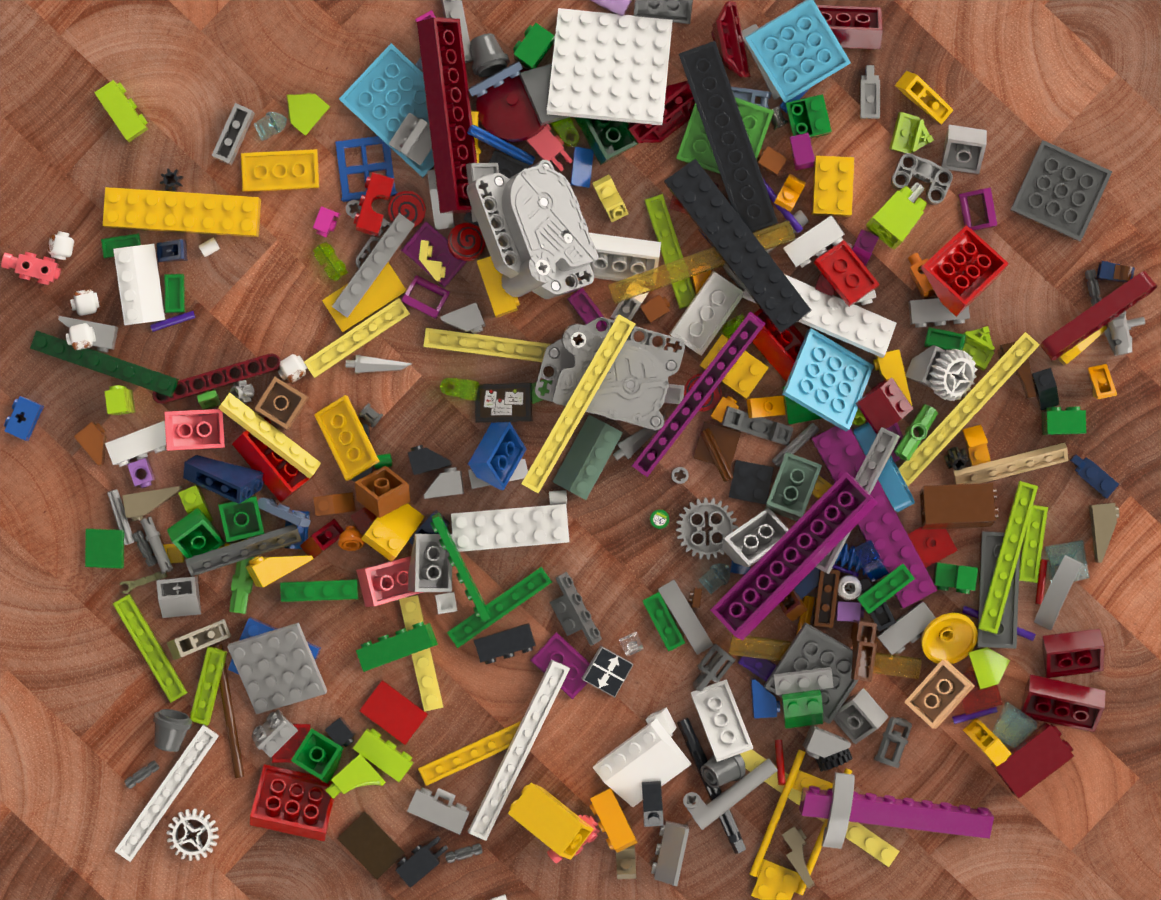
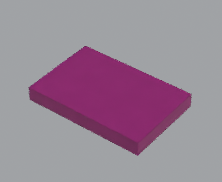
(439, 253)
(563, 653)

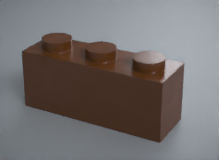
(826, 599)

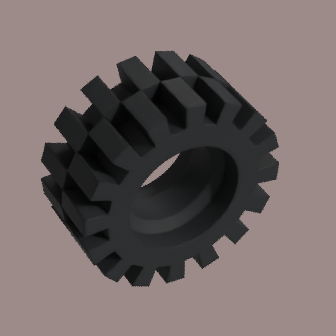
(834, 760)

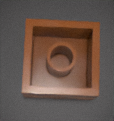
(382, 491)

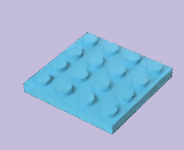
(797, 49)
(828, 379)

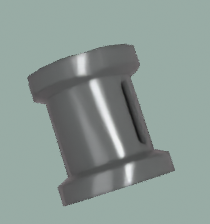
(370, 415)

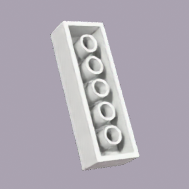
(510, 527)

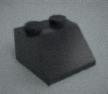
(426, 460)

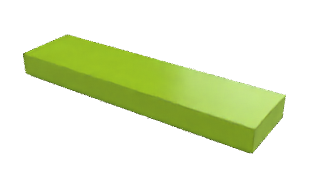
(1033, 545)
(208, 685)

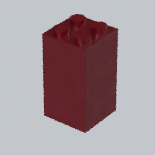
(1034, 759)

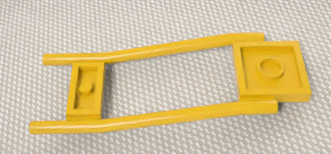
(773, 880)

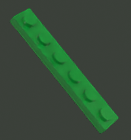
(463, 574)
(500, 607)

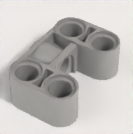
(925, 171)

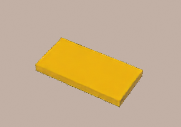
(280, 170)
(381, 292)
(346, 438)

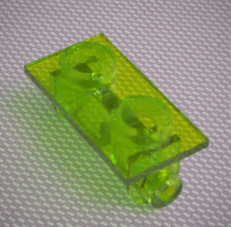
(336, 267)

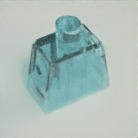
(1013, 726)

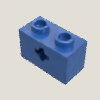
(32, 413)

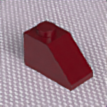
(322, 539)

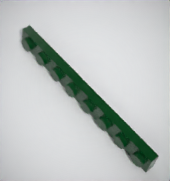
(105, 364)

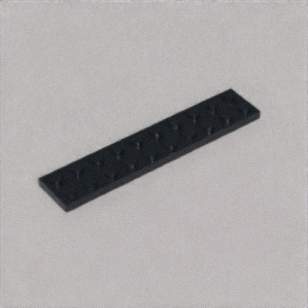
(728, 136)
(737, 246)

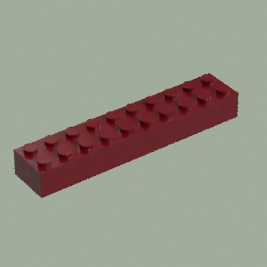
(447, 110)

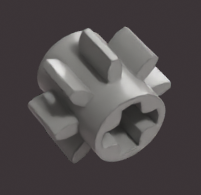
(242, 391)

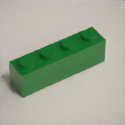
(319, 590)
(396, 647)

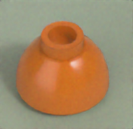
(350, 539)

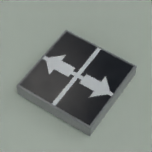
(607, 671)

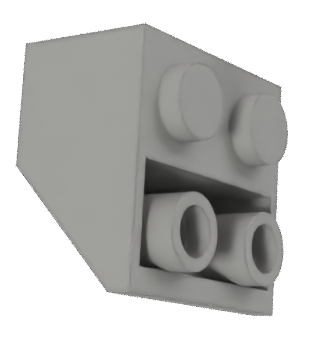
(179, 596)

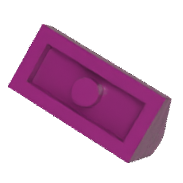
(988, 208)
(420, 306)

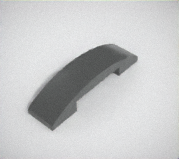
(757, 426)

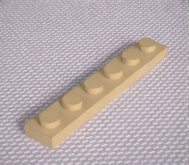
(1012, 465)

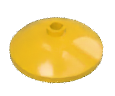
(953, 644)

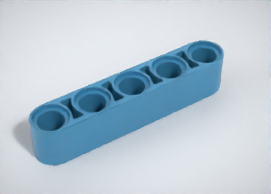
(890, 477)

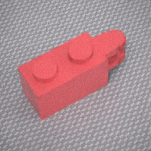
(549, 147)

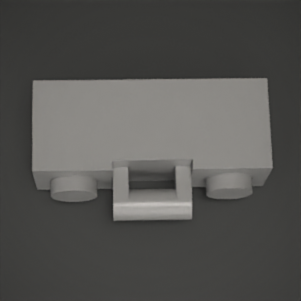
(445, 815)

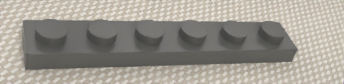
(243, 550)

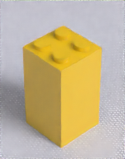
(550, 820)

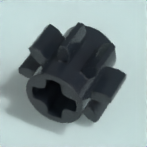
(172, 185)
(956, 458)

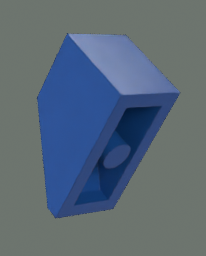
(763, 701)

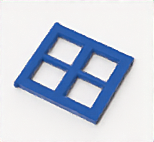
(365, 168)

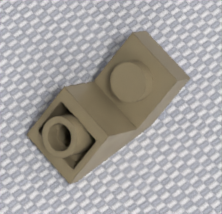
(626, 863)

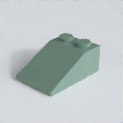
(793, 486)

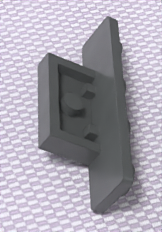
(572, 611)

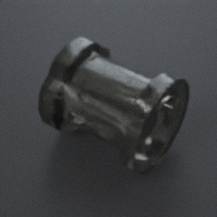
(778, 119)

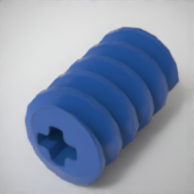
(850, 557)

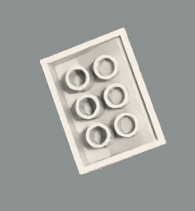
(642, 758)

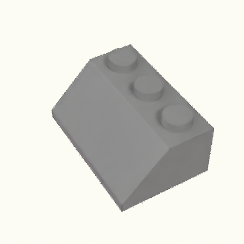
(754, 538)
(823, 743)
(670, 852)

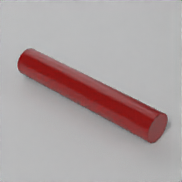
(1041, 581)
(780, 762)

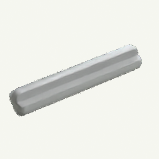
(796, 444)
(120, 516)

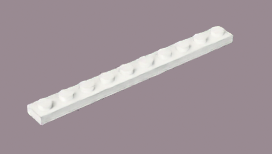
(518, 750)

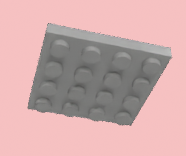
(277, 668)

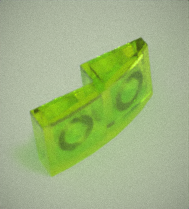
(731, 325)

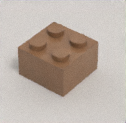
(281, 403)

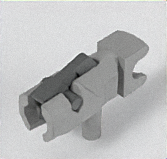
(1118, 334)

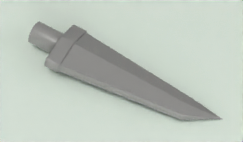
(369, 364)
(633, 443)

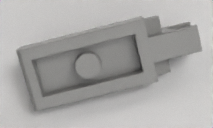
(869, 94)

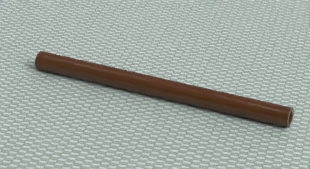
(230, 721)

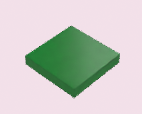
(104, 548)

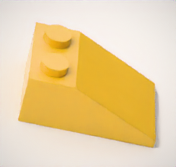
(393, 531)
(269, 569)

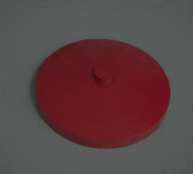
(508, 111)

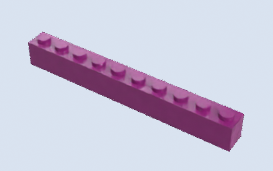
(698, 394)
(903, 813)

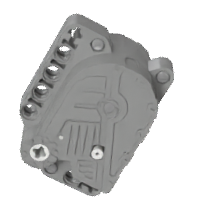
(534, 231)
(634, 384)

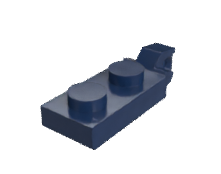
(1094, 476)

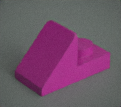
(802, 151)
(864, 245)

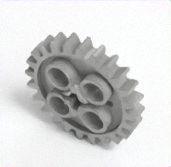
(688, 529)

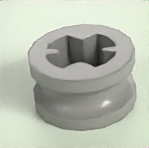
(682, 479)

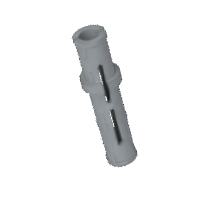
(153, 537)

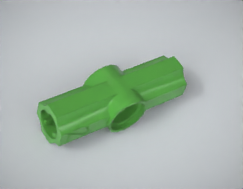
(922, 423)
(241, 587)

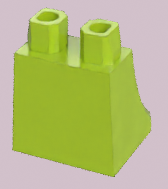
(896, 218)
(354, 775)

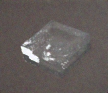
(631, 644)

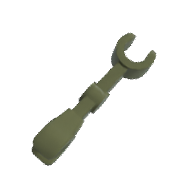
(142, 581)

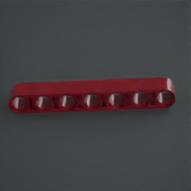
(1098, 315)
(227, 379)

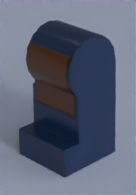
(1114, 272)

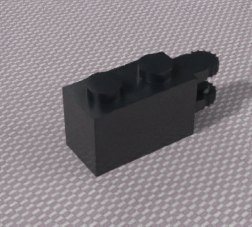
(882, 615)
(420, 863)

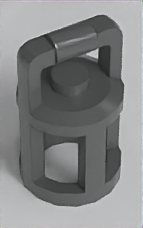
(709, 672)
(895, 737)

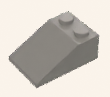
(429, 565)

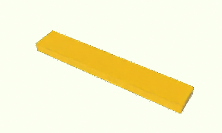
(468, 755)

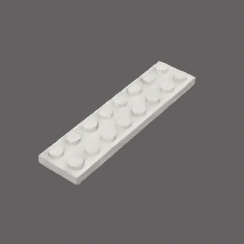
(846, 323)

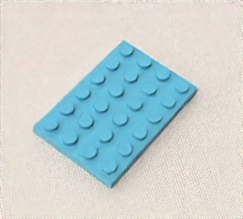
(386, 96)

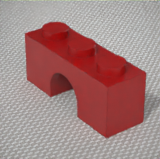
(377, 188)

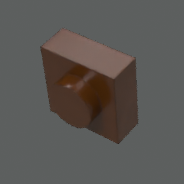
(695, 597)

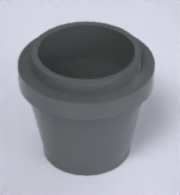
(487, 55)
(170, 729)
(724, 771)

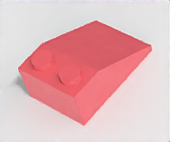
(194, 430)
(385, 582)

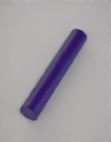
(172, 321)
(961, 718)

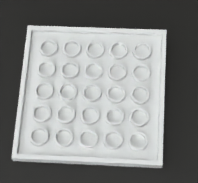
(609, 67)

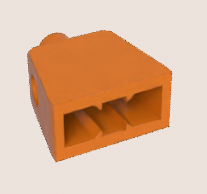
(920, 280)

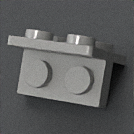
(413, 139)
(273, 733)

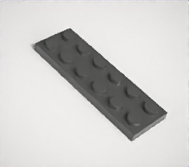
(1007, 630)

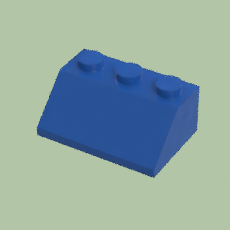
(497, 455)

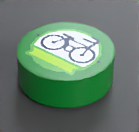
(659, 519)

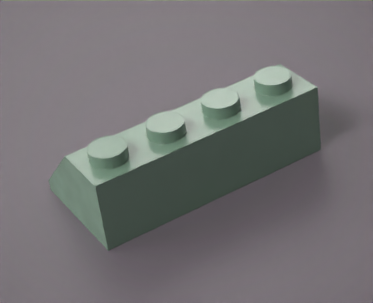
(587, 457)

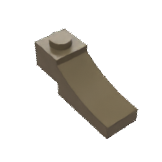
(795, 840)

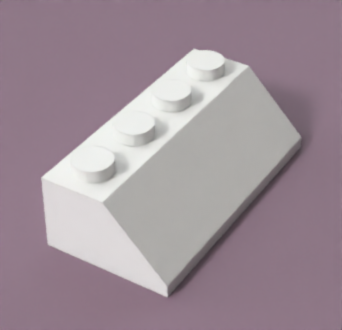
(623, 256)
(139, 284)

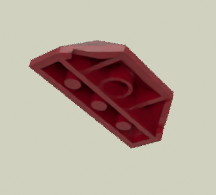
(729, 40)
(677, 111)

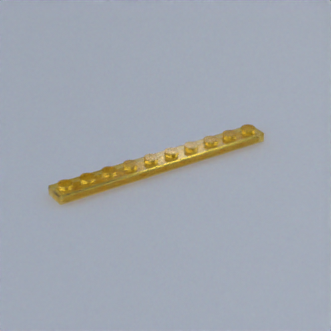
(691, 266)
(775, 649)

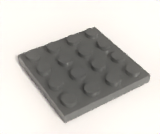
(1061, 190)
(817, 650)

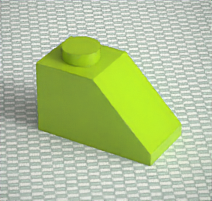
(192, 499)

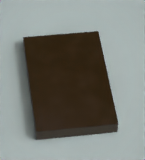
(370, 845)

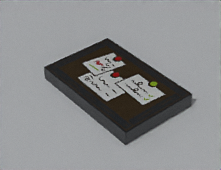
(504, 403)

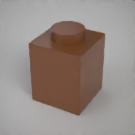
(771, 160)
(655, 308)

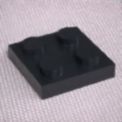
(751, 482)

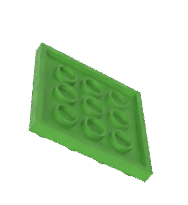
(696, 143)

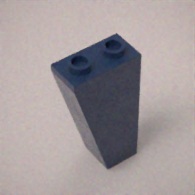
(223, 478)

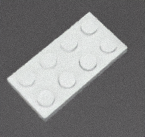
(707, 313)
(722, 720)

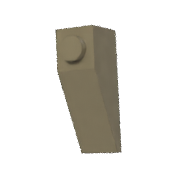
(143, 503)
(1103, 523)
(199, 639)

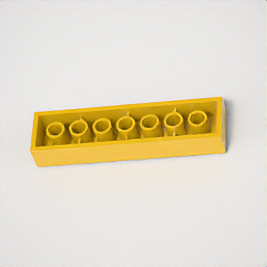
(181, 212)

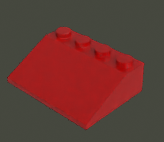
(963, 270)
(292, 803)

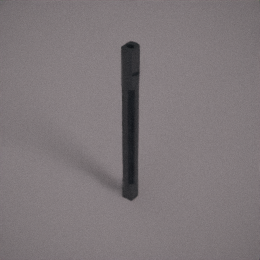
(699, 760)

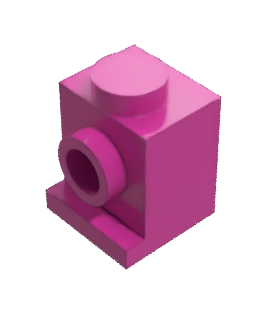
(325, 221)

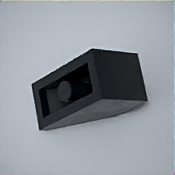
(1045, 389)
(652, 804)

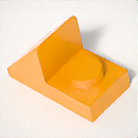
(790, 192)
(1101, 382)
(976, 445)

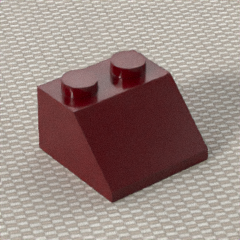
(884, 405)

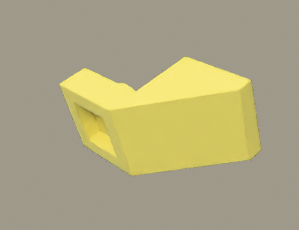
(610, 198)
(435, 268)

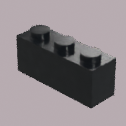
(505, 643)

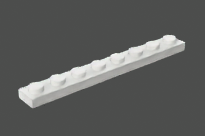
(166, 793)

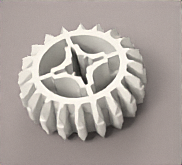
(956, 363)
(196, 842)

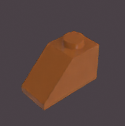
(93, 441)
(334, 504)

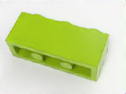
(122, 110)
(119, 400)
(383, 754)

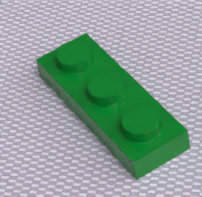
(885, 588)
(663, 621)

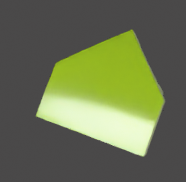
(305, 110)
(909, 134)
(979, 346)
(988, 666)

